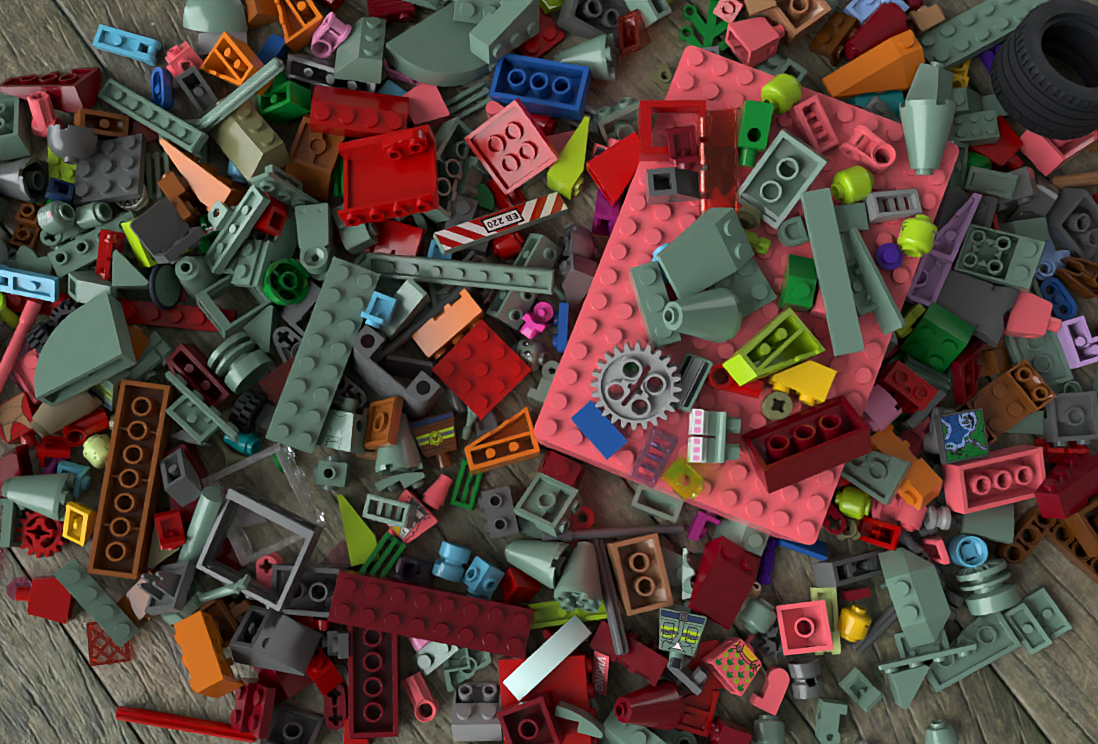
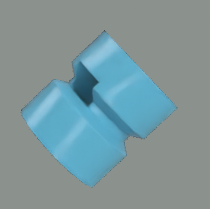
(966, 550)
(451, 561)

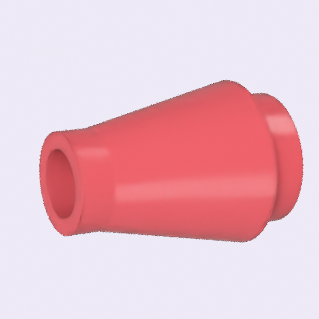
(437, 492)

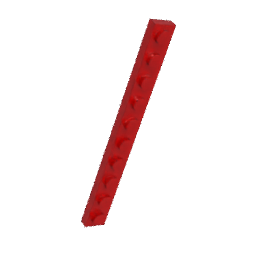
(137, 313)

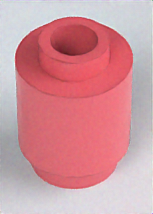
(910, 517)

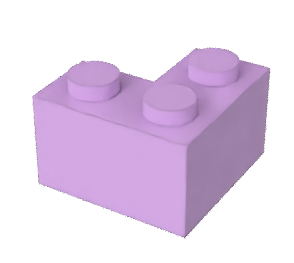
(1077, 342)

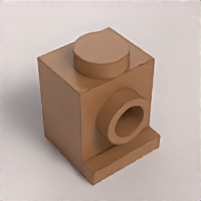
(925, 19)

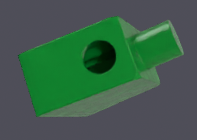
(752, 120)

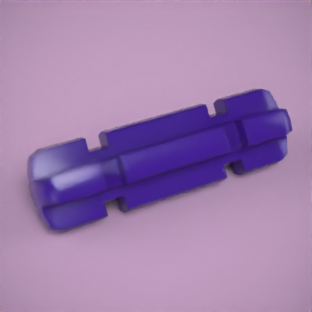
(767, 562)

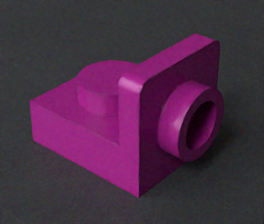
(698, 527)

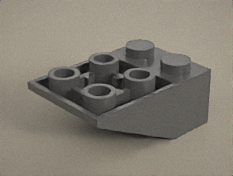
(274, 642)

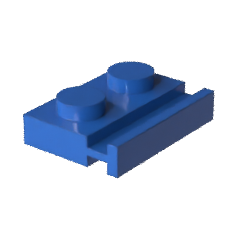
(561, 320)

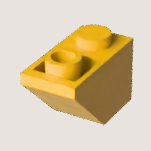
(808, 381)

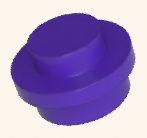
(888, 256)

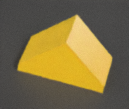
(79, 522)

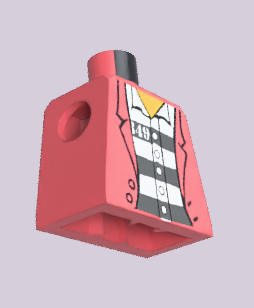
(423, 520)

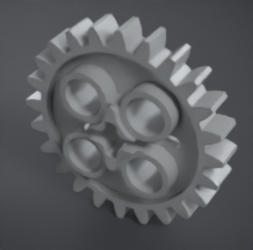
(657, 397)

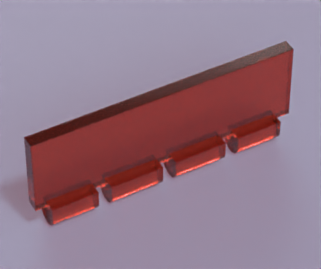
(721, 159)

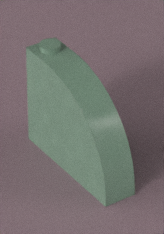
(437, 51)
(83, 351)

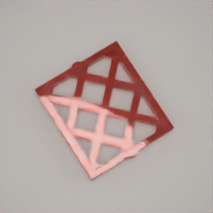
(92, 659)

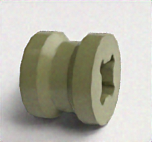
(771, 408)

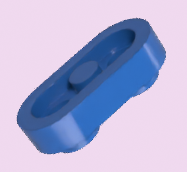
(161, 88)
(1058, 297)

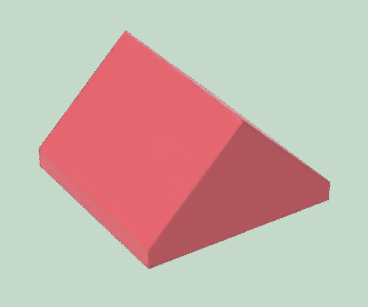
(804, 627)

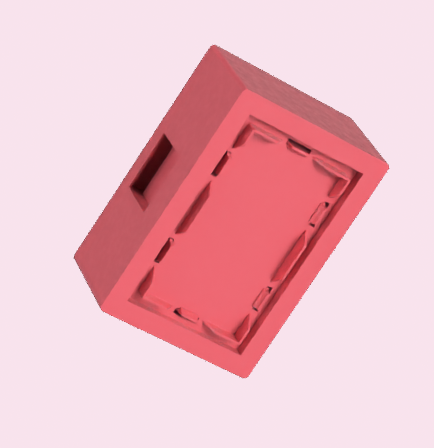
(613, 316)

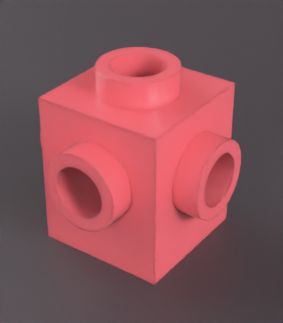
(182, 58)

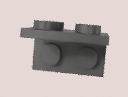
(954, 199)

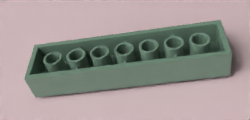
(322, 355)

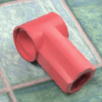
(42, 113)
(419, 694)

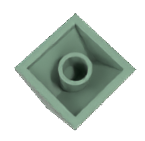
(128, 275)

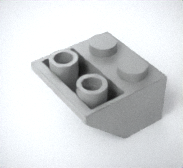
(475, 712)

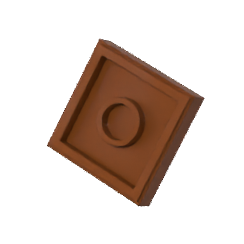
(383, 423)

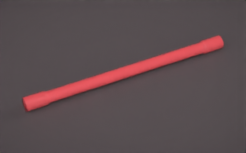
(26, 320)

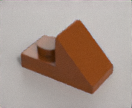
(993, 362)

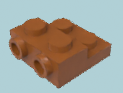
(181, 197)

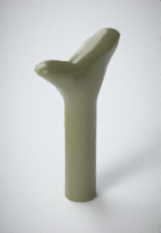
(229, 456)

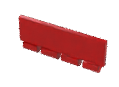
(395, 238)

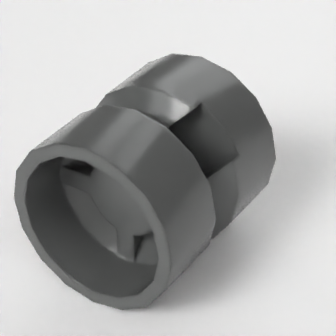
(806, 678)

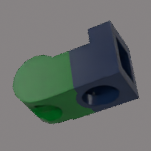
(59, 190)

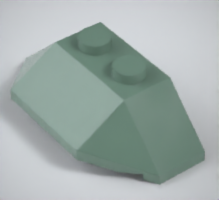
(915, 595)

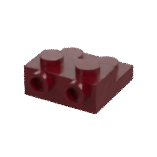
(253, 707)

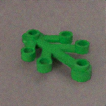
(708, 30)

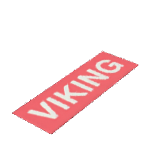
(600, 672)

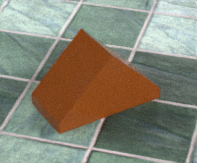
(260, 12)

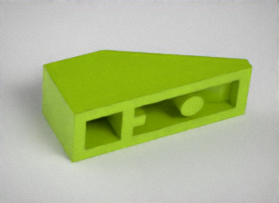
(358, 535)

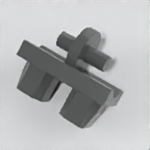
(689, 679)

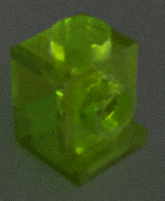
(672, 476)

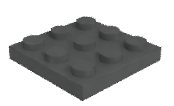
(112, 172)

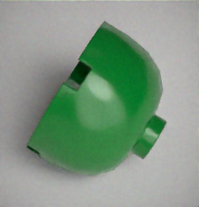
(286, 282)

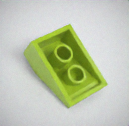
(568, 170)

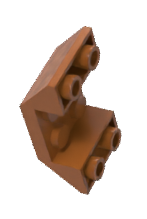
(314, 160)
(1010, 399)

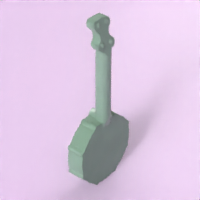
(197, 594)

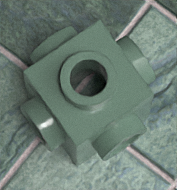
(340, 476)

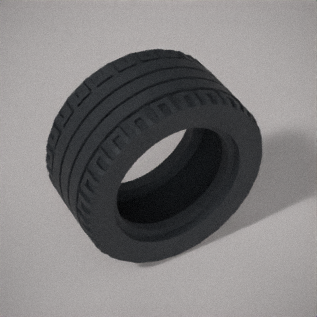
(1032, 88)

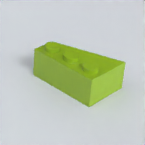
(773, 348)

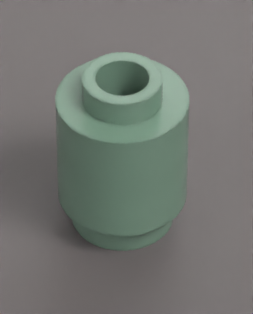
(93, 214)

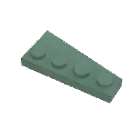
(877, 474)
(993, 641)

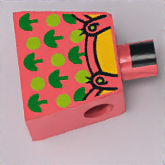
(734, 663)

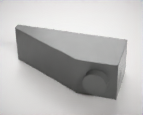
(847, 569)

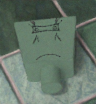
(344, 429)

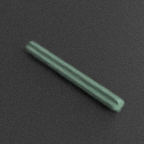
(240, 95)

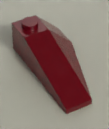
(66, 91)

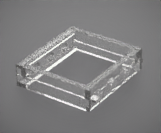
(304, 495)

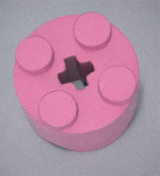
(880, 409)

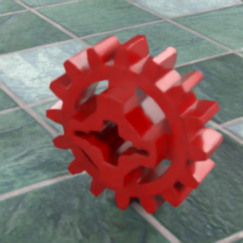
(38, 541)

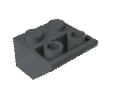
(298, 314)

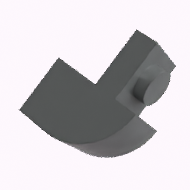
(1040, 204)

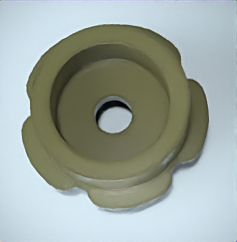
(749, 216)

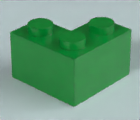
(284, 101)

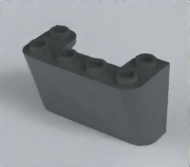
(366, 367)

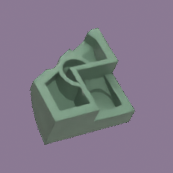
(463, 666)

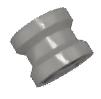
(937, 517)

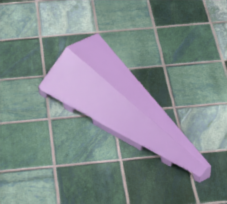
(936, 265)

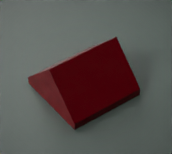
(285, 683)

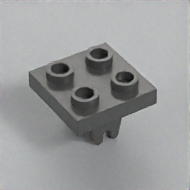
(168, 587)

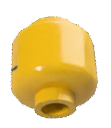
(854, 623)

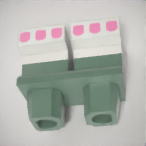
(716, 426)

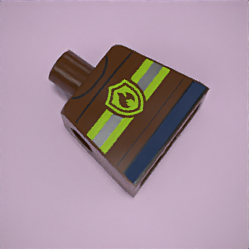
(437, 437)

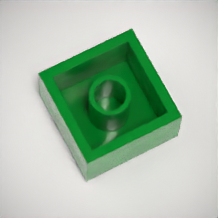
(937, 337)

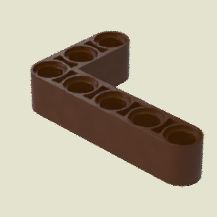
(1046, 529)

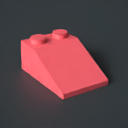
(1051, 153)

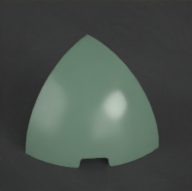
(215, 16)

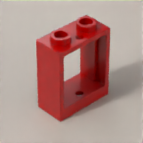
(646, 107)
(909, 389)

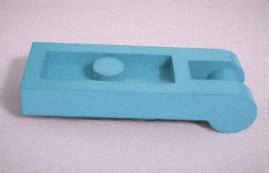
(126, 44)
(29, 284)

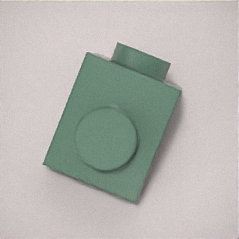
(860, 690)

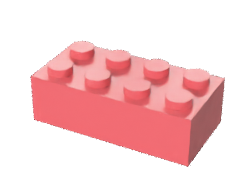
(994, 480)

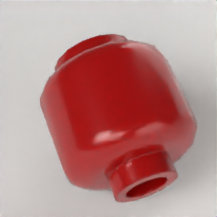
(508, 245)

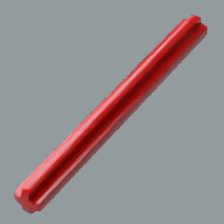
(181, 723)

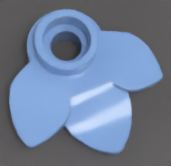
(1051, 261)

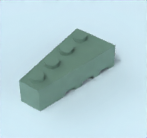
(451, 154)

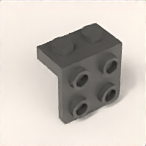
(165, 232)

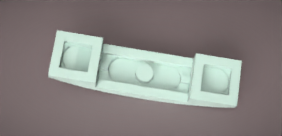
(547, 657)

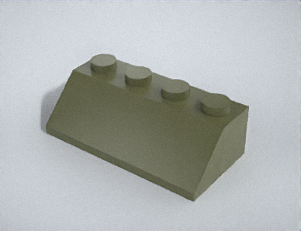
(249, 141)

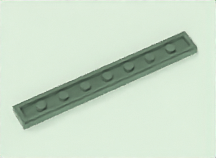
(462, 272)

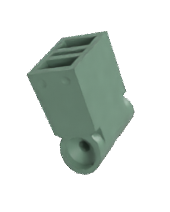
(316, 238)

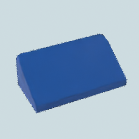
(273, 48)
(816, 550)

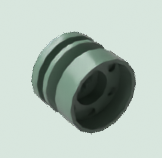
(240, 363)
(988, 592)

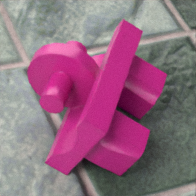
(537, 320)

